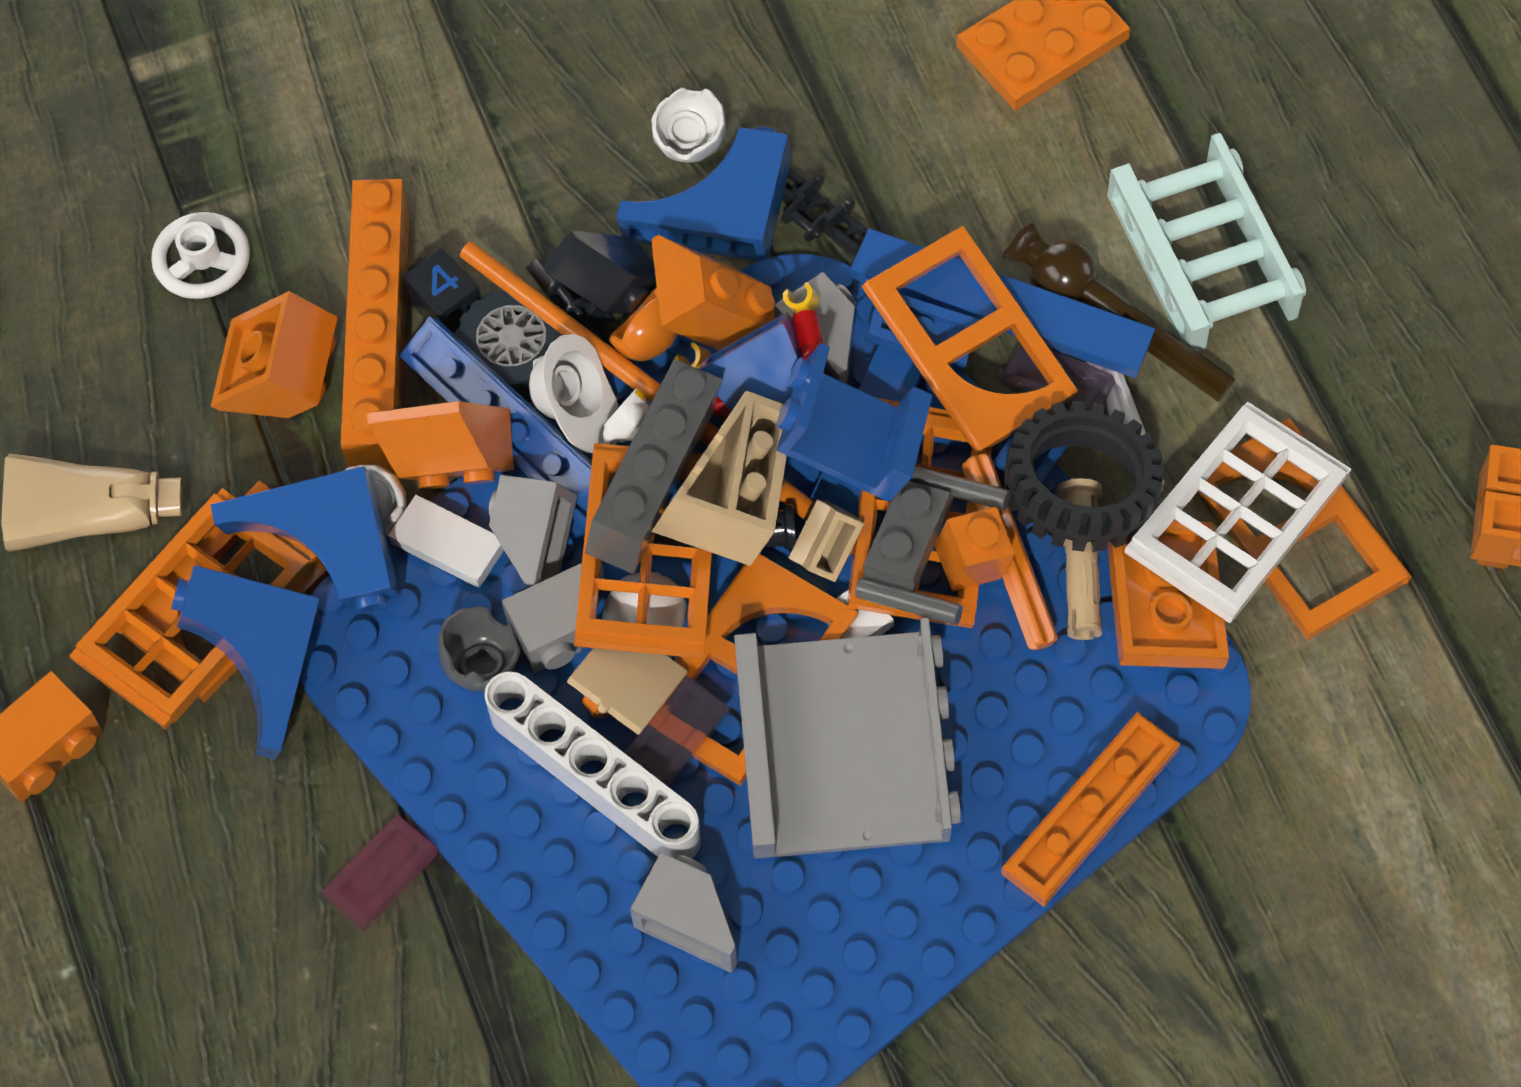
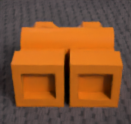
(1498, 510)

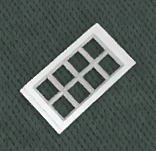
(1187, 575)

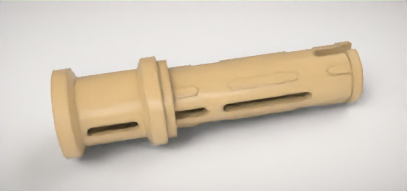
(1082, 567)

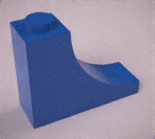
(727, 211)
(333, 518)
(260, 632)

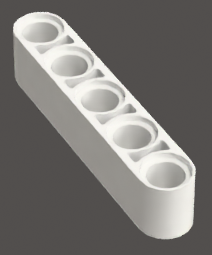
(584, 744)

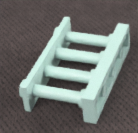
(1174, 278)

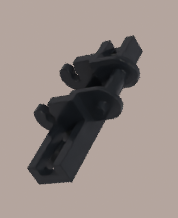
(827, 222)
(563, 297)

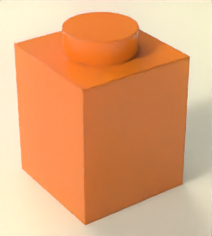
(974, 549)

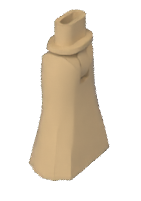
(64, 500)

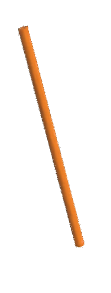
(609, 357)

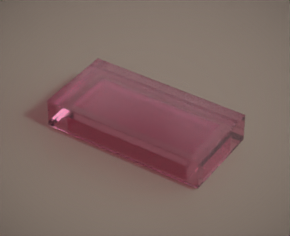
(380, 872)

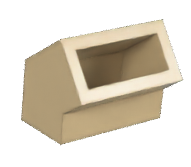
(826, 540)

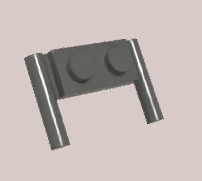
(909, 537)

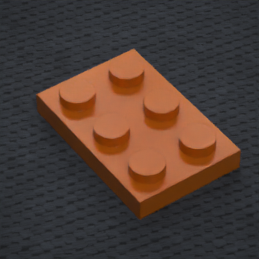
(1039, 44)
(1157, 620)

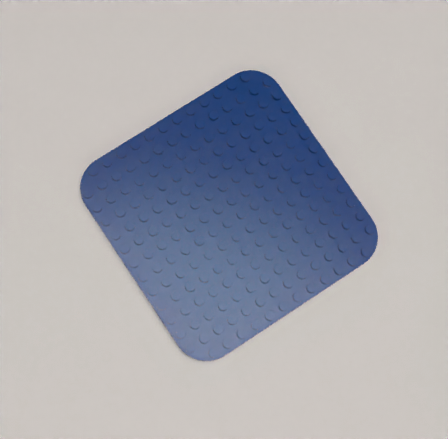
(829, 943)

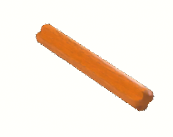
(1019, 575)

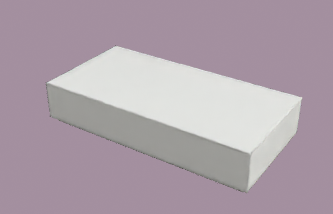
(446, 541)

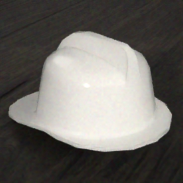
(573, 390)

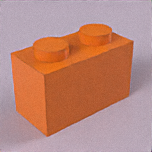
(43, 735)

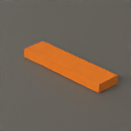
(1090, 809)

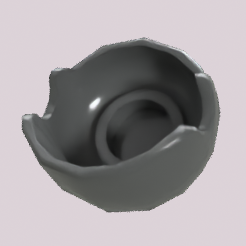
(476, 648)

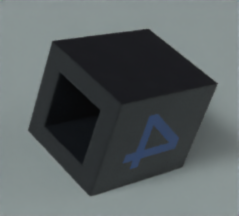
(440, 289)

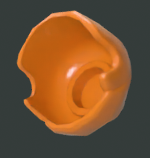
(641, 334)

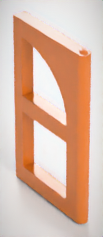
(979, 414)
(1341, 508)
(753, 593)
(158, 610)

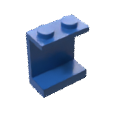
(850, 430)

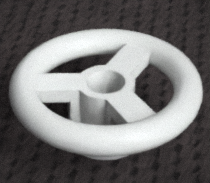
(195, 233)

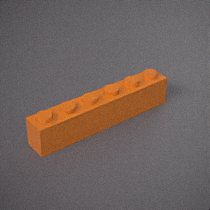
(374, 314)

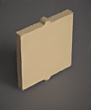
(627, 683)

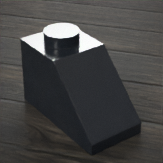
(604, 270)

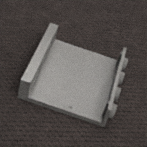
(845, 743)

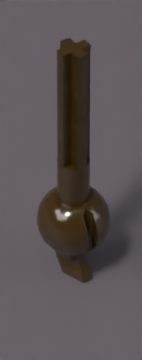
(1074, 272)

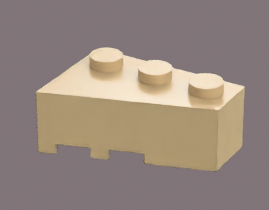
(734, 488)

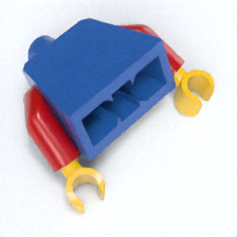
(763, 357)

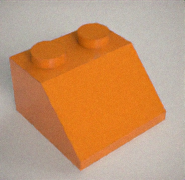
(707, 296)
(275, 358)
(445, 442)

